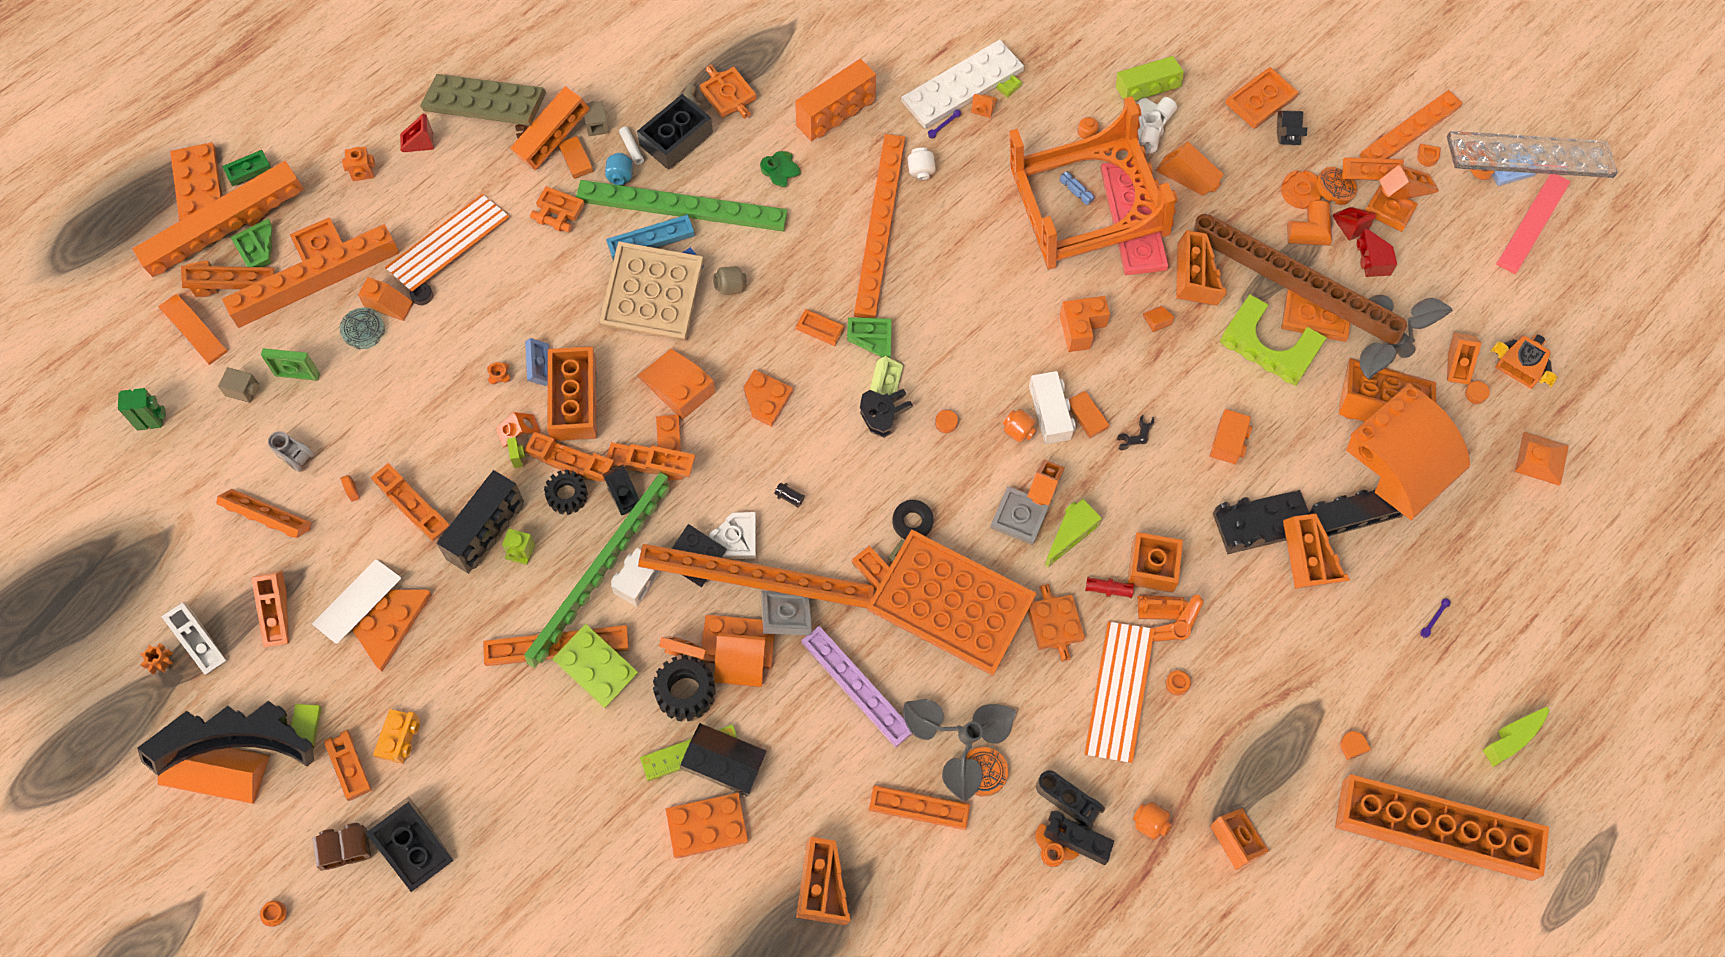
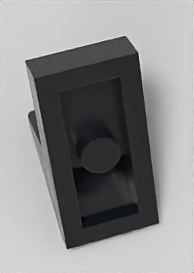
(621, 489)

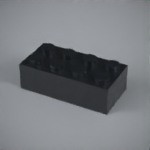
(481, 522)

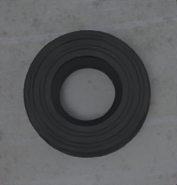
(912, 506)

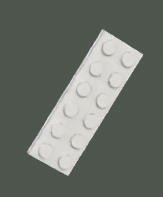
(958, 84)

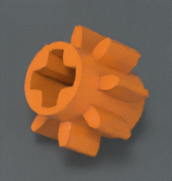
(156, 658)

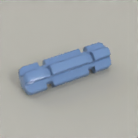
(1077, 188)

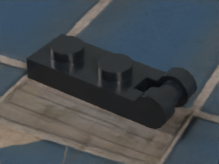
(1078, 838)

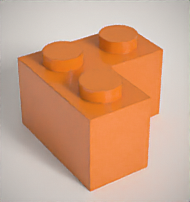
(1079, 319)

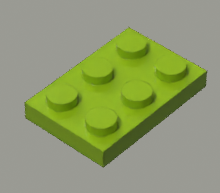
(595, 665)

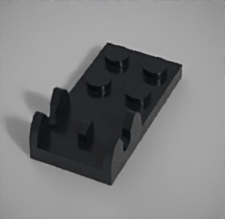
(1258, 521)

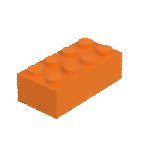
(835, 100)
(572, 394)

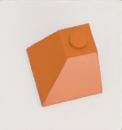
(1541, 458)

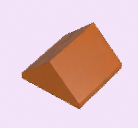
(1238, 838)

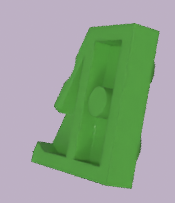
(255, 244)
(871, 334)

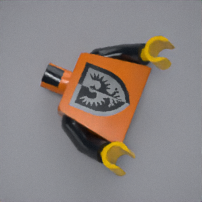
(1525, 360)

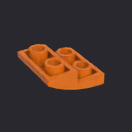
(739, 659)

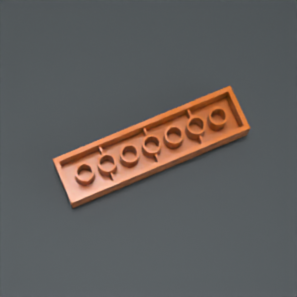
(1442, 827)

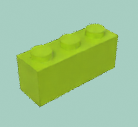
(1150, 79)

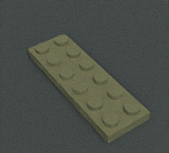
(483, 99)

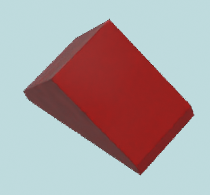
(417, 136)
(1353, 221)

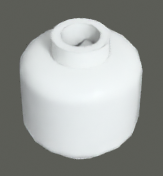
(921, 163)

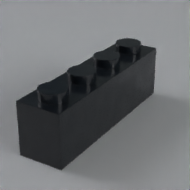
(1353, 512)

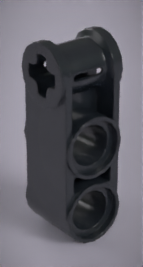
(1082, 802)

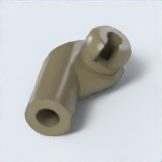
(690, 92)

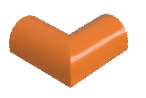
(1316, 230)

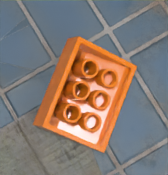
(1364, 397)

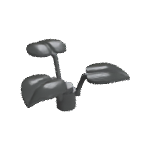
(1424, 313)
(989, 721)

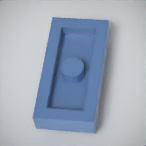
(537, 361)

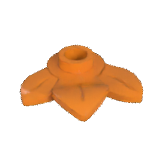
(1062, 853)

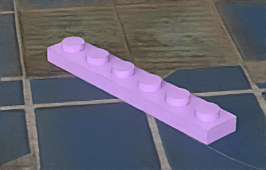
(857, 686)

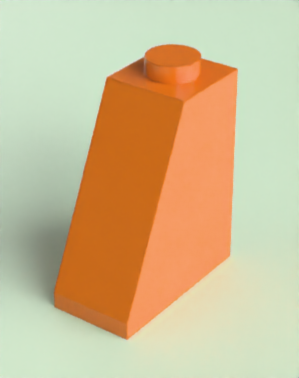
(1191, 169)

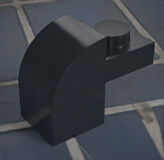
(1290, 127)

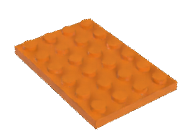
(951, 602)

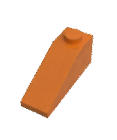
(1407, 183)
(271, 607)

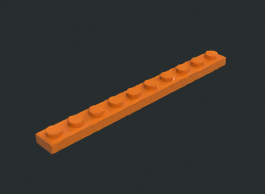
(879, 227)
(755, 576)

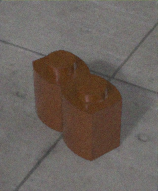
(341, 847)

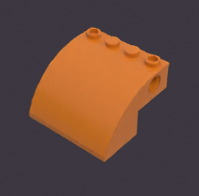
(1411, 449)

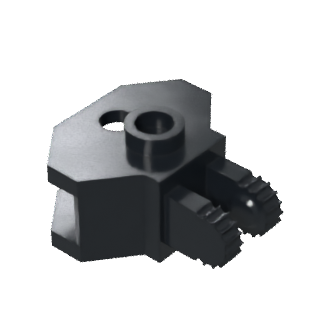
(883, 409)

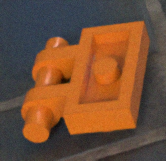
(558, 203)

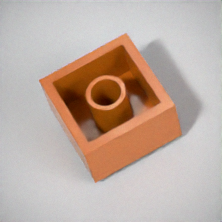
(1155, 562)

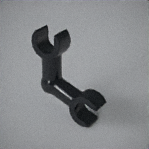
(1142, 438)

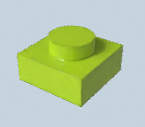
(516, 452)

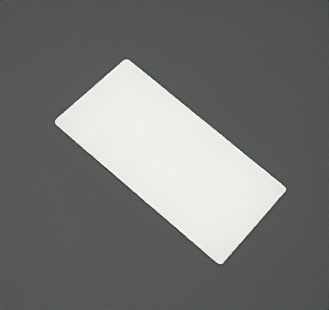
(356, 601)

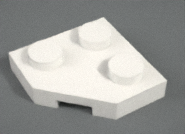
(737, 535)

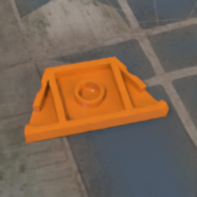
(389, 622)

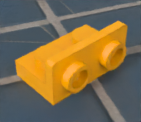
(396, 736)

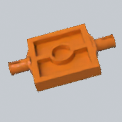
(727, 92)
(1055, 622)

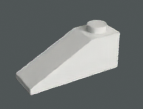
(194, 637)

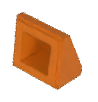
(1158, 318)

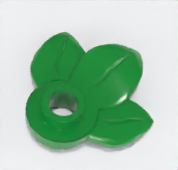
(781, 168)

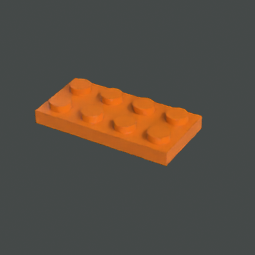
(195, 178)

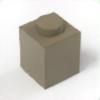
(596, 119)
(238, 385)

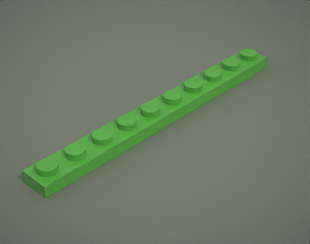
(681, 205)
(595, 574)

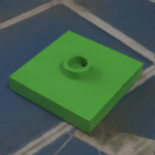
(290, 364)

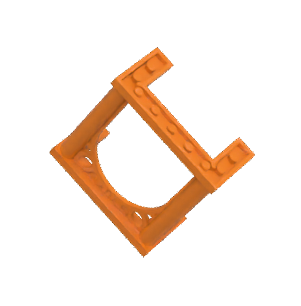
(1118, 136)

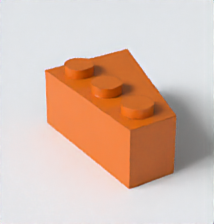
(1196, 270)
(1311, 554)
(821, 884)

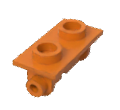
(1160, 607)

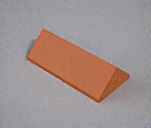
(219, 773)

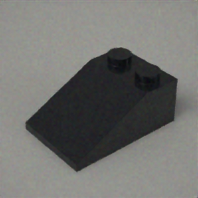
(409, 844)

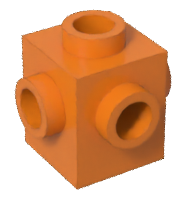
(359, 163)

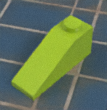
(1076, 525)

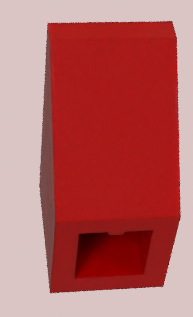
(1376, 255)

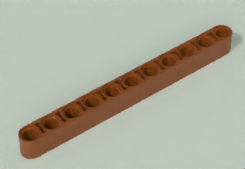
(1308, 283)

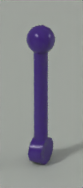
(932, 133)
(1425, 632)

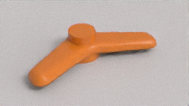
(1182, 627)

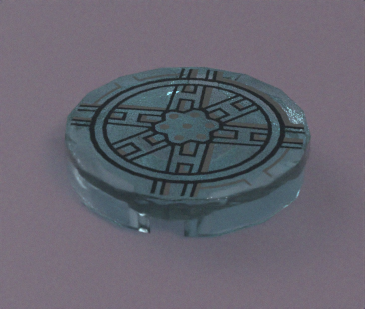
(362, 328)

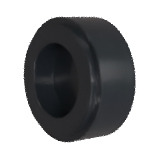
(422, 295)

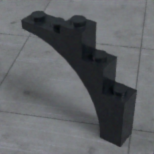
(229, 728)

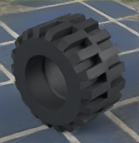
(679, 670)

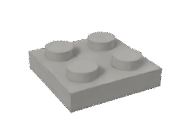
(1019, 516)
(785, 614)

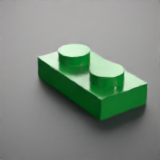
(246, 167)

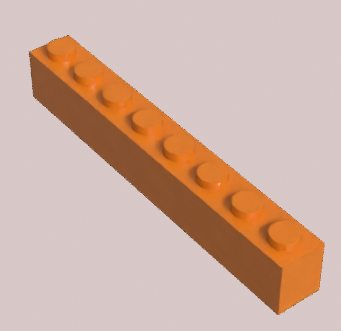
(218, 219)
(310, 276)

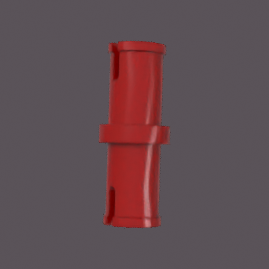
(1109, 587)

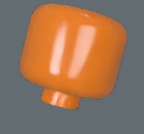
(1088, 127)

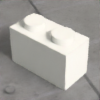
(633, 581)

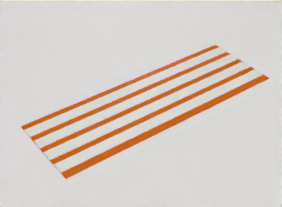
(446, 242)
(1119, 692)

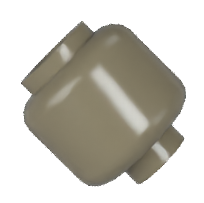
(729, 280)

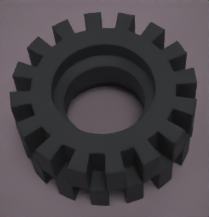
(565, 504)

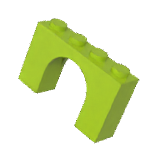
(1287, 364)

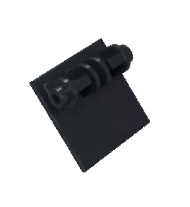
(697, 542)

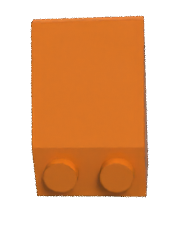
(678, 383)

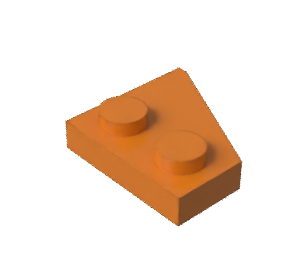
(678, 646)

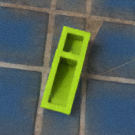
(1515, 736)

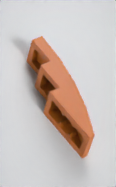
(652, 459)

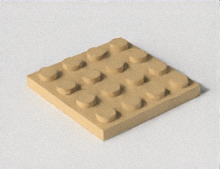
(651, 291)

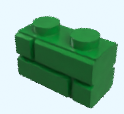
(141, 409)

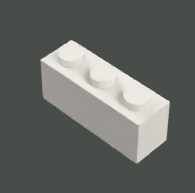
(1051, 407)

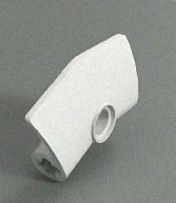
(1152, 121)

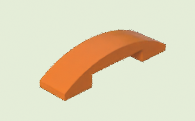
(193, 328)
(566, 458)
(409, 502)

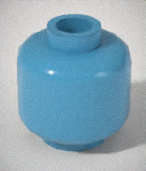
(619, 169)

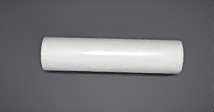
(631, 145)

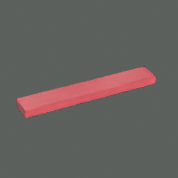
(1533, 223)

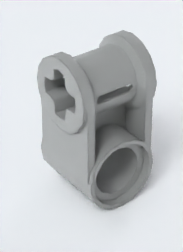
(292, 453)

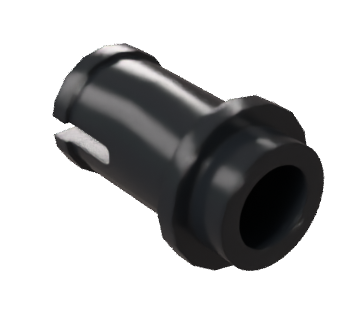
(789, 494)

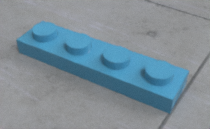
(655, 235)

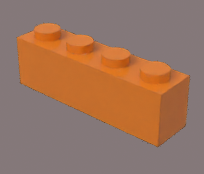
(550, 128)

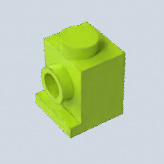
(518, 546)

